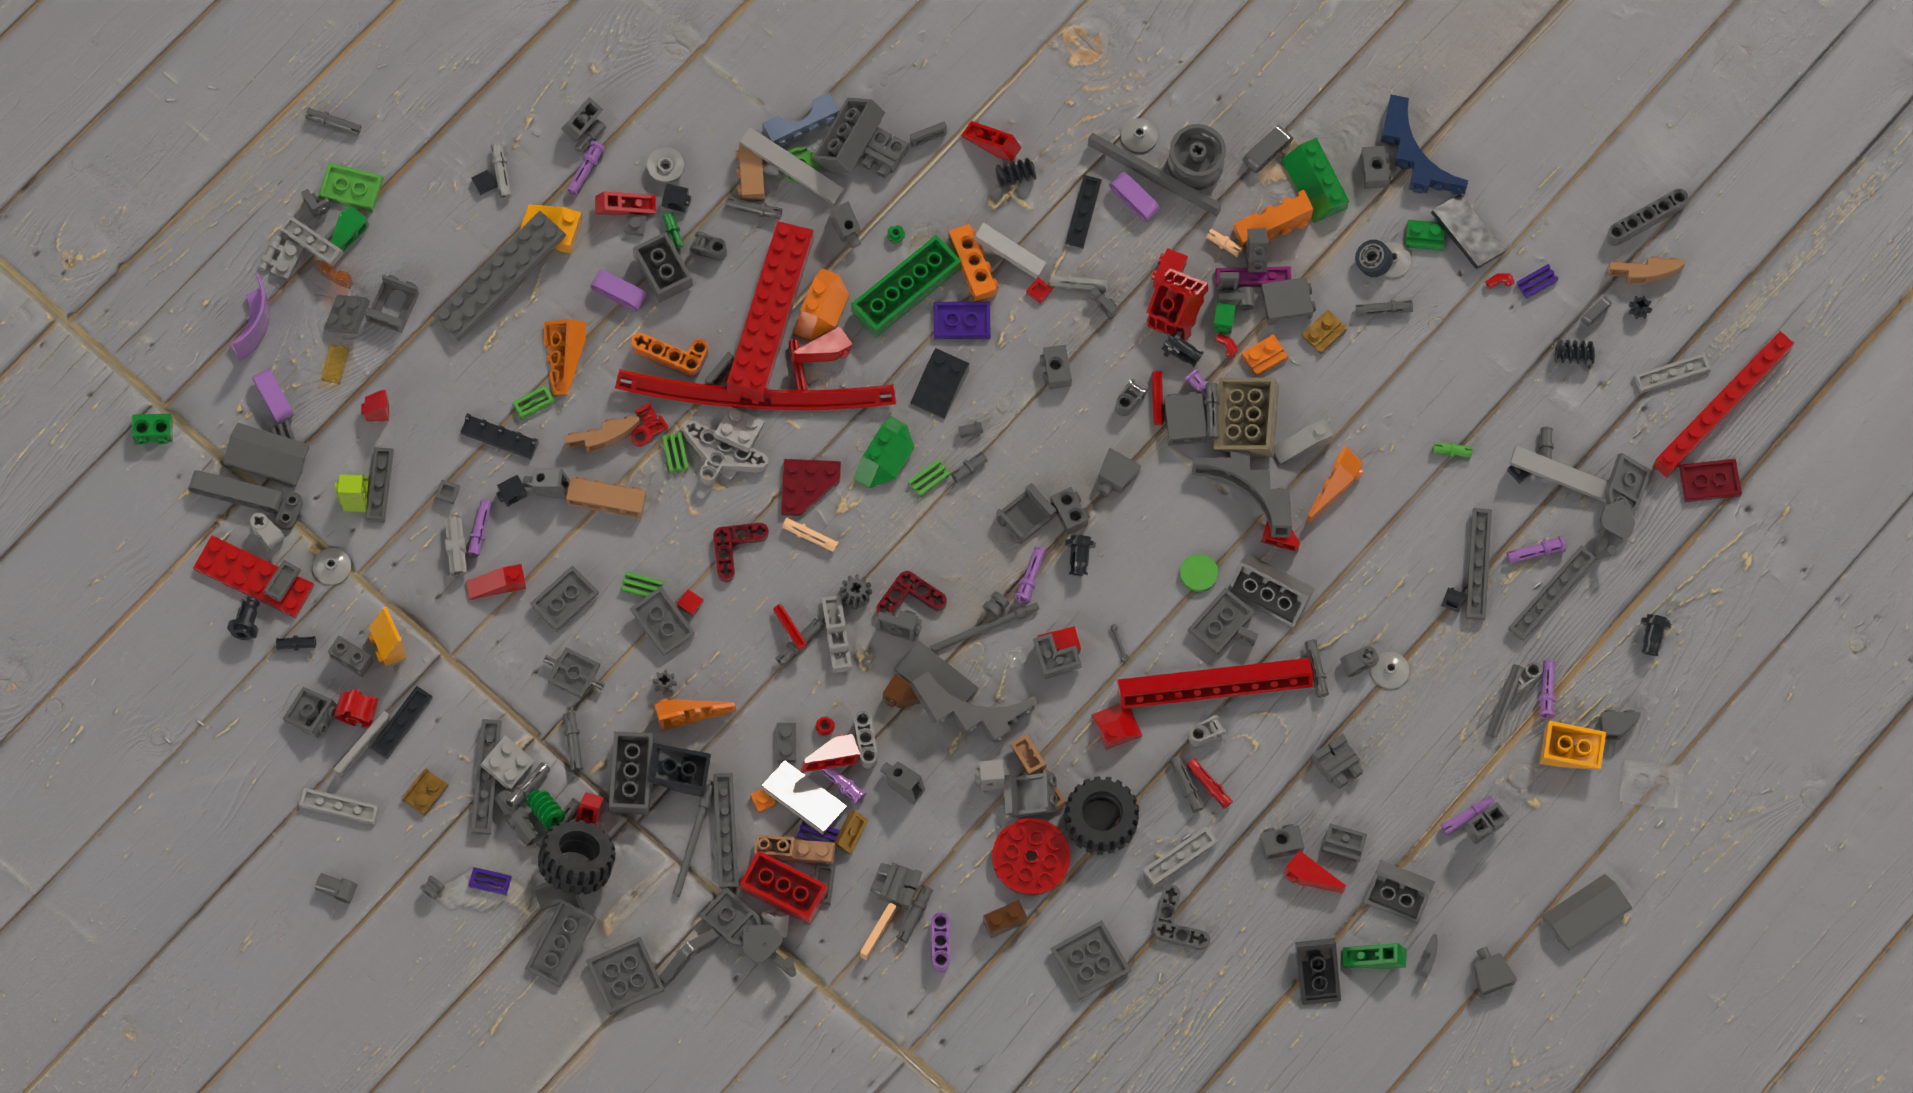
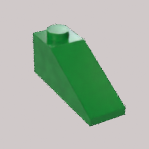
(348, 228)
(1375, 956)

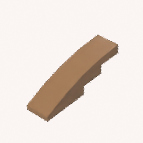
(1033, 762)

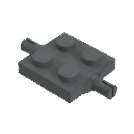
(573, 672)

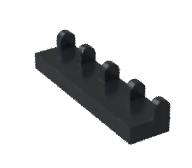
(499, 436)

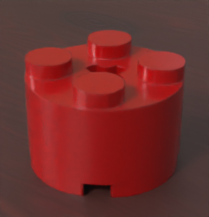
(356, 708)

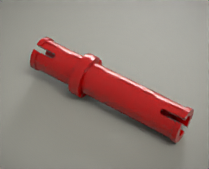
(1209, 783)

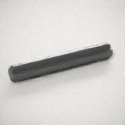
(1505, 700)

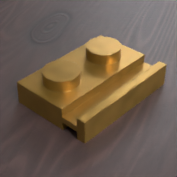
(1324, 331)
(424, 792)

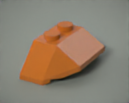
(822, 306)

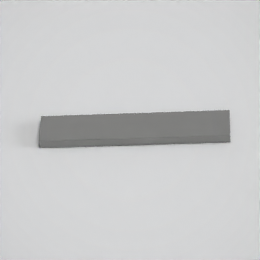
(791, 165)
(1558, 473)

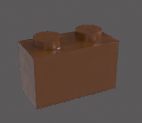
(1004, 919)

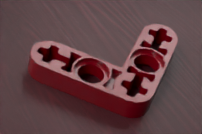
(731, 539)
(906, 589)

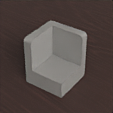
(777, 919)

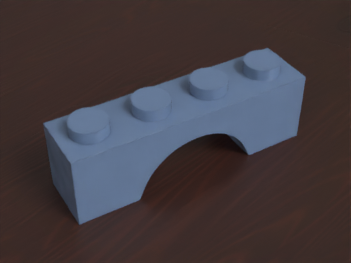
(782, 131)

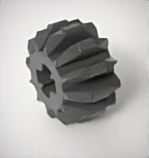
(850, 596)

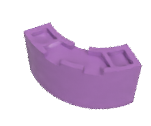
(257, 323)

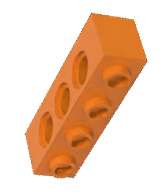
(979, 290)

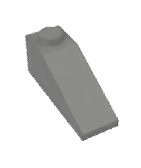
(1303, 442)

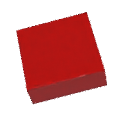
(1039, 290)
(690, 602)

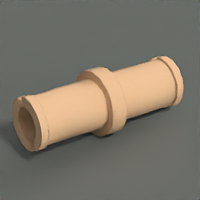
(1224, 243)

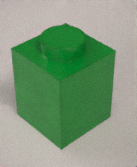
(1224, 318)

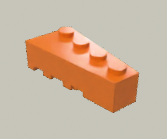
(1277, 220)

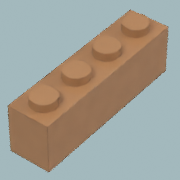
(606, 497)

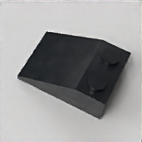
(940, 383)
(679, 769)
(1318, 971)

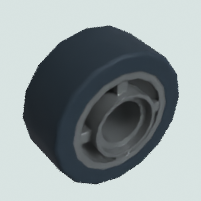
(1367, 251)

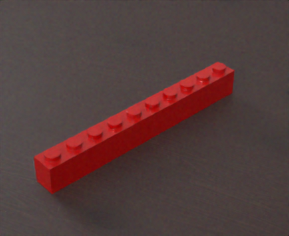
(1723, 404)
(1215, 683)

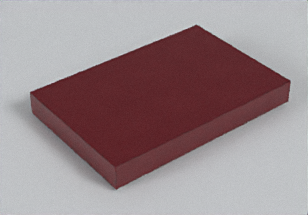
(1710, 480)

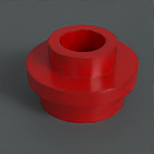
(825, 720)

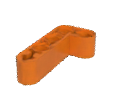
(669, 351)

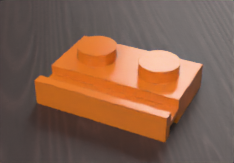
(1264, 355)

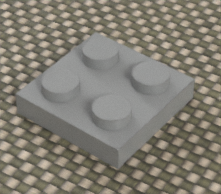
(739, 429)
(507, 762)

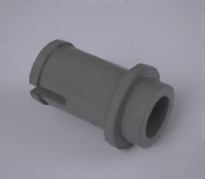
(971, 429)

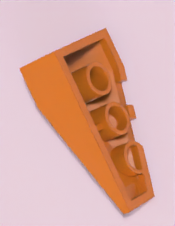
(1343, 475)
(683, 712)

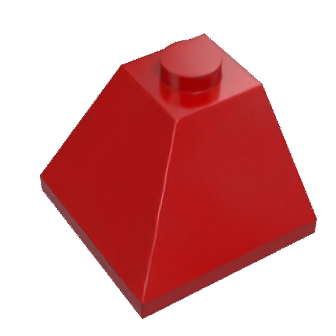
(1116, 726)

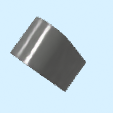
(1267, 148)

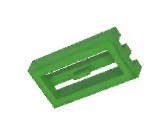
(550, 401)
(672, 437)
(942, 468)
(640, 578)

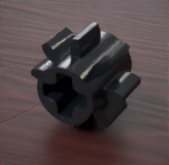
(1640, 302)

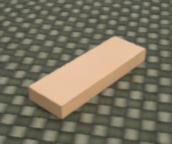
(878, 931)

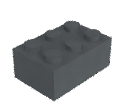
(662, 267)

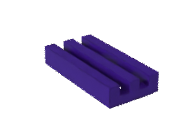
(1550, 273)
(808, 838)
(508, 878)

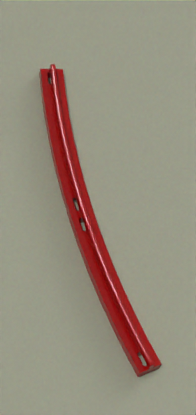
(780, 399)

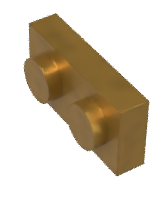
(851, 831)

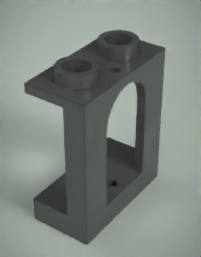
(389, 284)

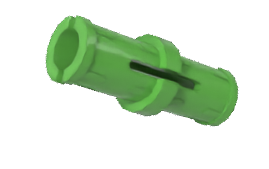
(1452, 449)

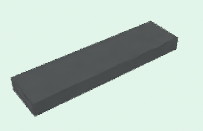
(379, 484)

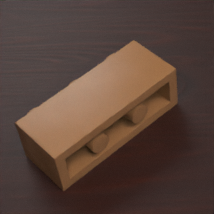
(751, 175)

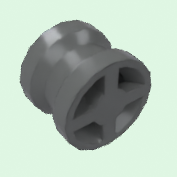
(432, 887)

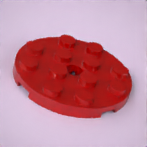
(1038, 875)

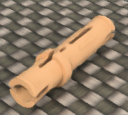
(828, 543)

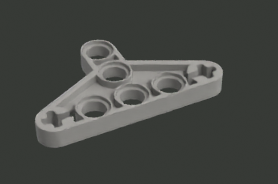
(729, 457)

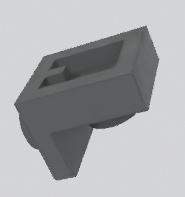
(313, 203)

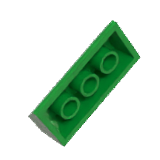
(1314, 174)

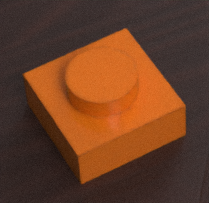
(762, 800)

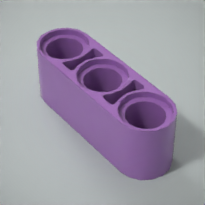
(1134, 196)
(618, 290)
(273, 395)
(943, 933)

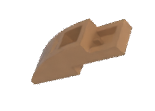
(1652, 271)
(612, 433)
(795, 850)

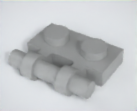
(286, 261)

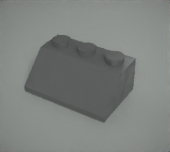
(1399, 891)

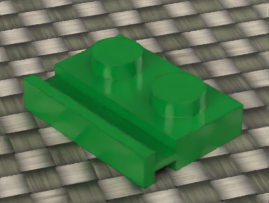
(1424, 235)

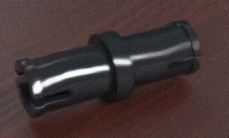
(296, 643)

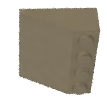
(1247, 415)

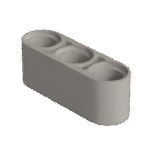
(865, 730)

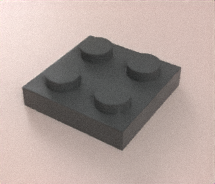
(347, 314)

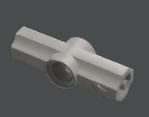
(455, 546)

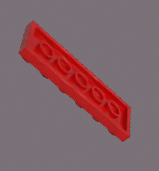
(249, 575)

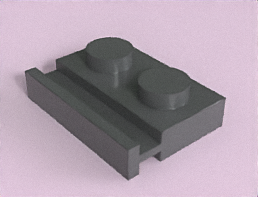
(1344, 842)

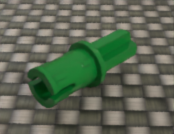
(673, 230)

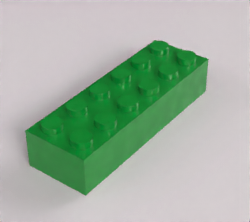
(906, 286)

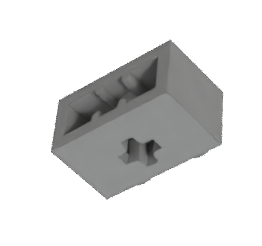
(990, 775)

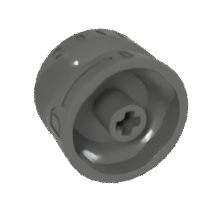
(1197, 156)

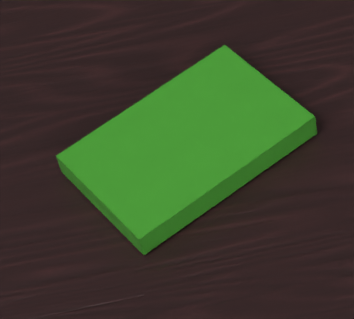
(350, 187)

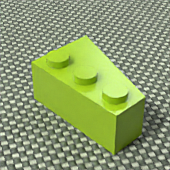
(352, 492)

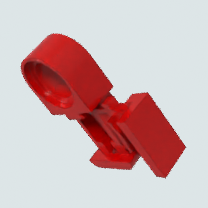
(653, 425)

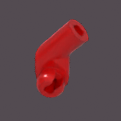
(1498, 278)
(1229, 343)

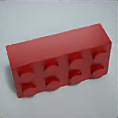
(783, 887)

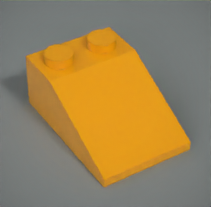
(566, 219)
(386, 638)
(1572, 746)

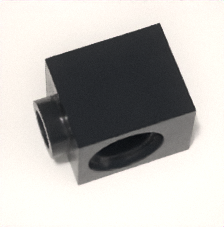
(676, 197)
(511, 491)

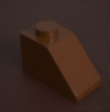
(899, 693)

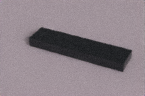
(1083, 211)
(401, 722)

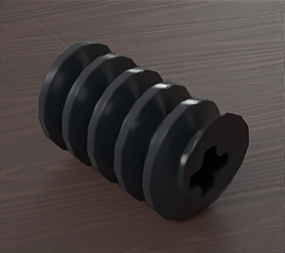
(1015, 172)
(1574, 351)

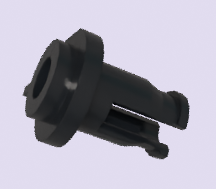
(1181, 349)
(1079, 553)
(243, 626)
(1654, 630)

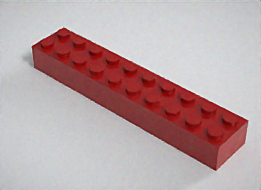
(770, 311)

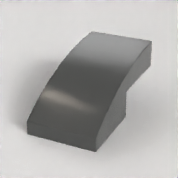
(1430, 952)

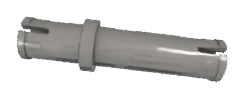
(499, 163)
(1055, 281)

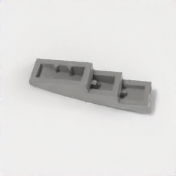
(836, 634)

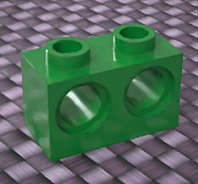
(153, 423)

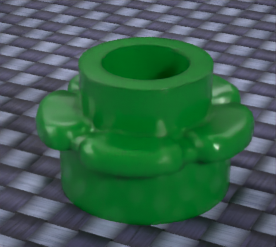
(895, 238)

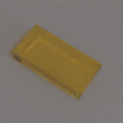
(335, 364)

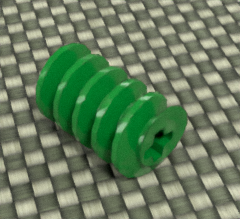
(545, 808)

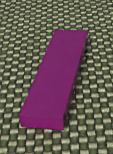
(1256, 279)

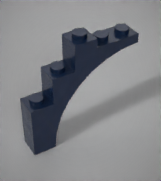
(1409, 156)

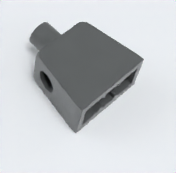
(842, 217)
(1116, 472)
(548, 483)
(904, 781)
(1492, 972)

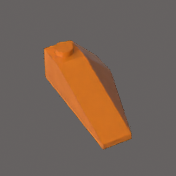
(564, 344)

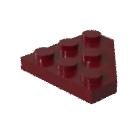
(806, 483)

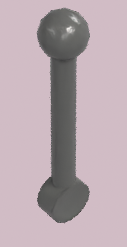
(1124, 657)

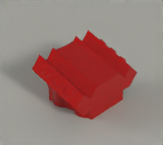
(1176, 303)

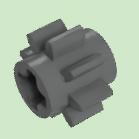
(660, 679)

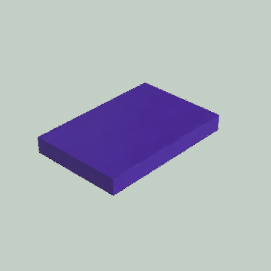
(962, 320)

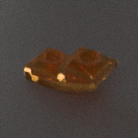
(340, 278)

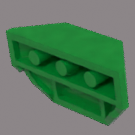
(885, 454)

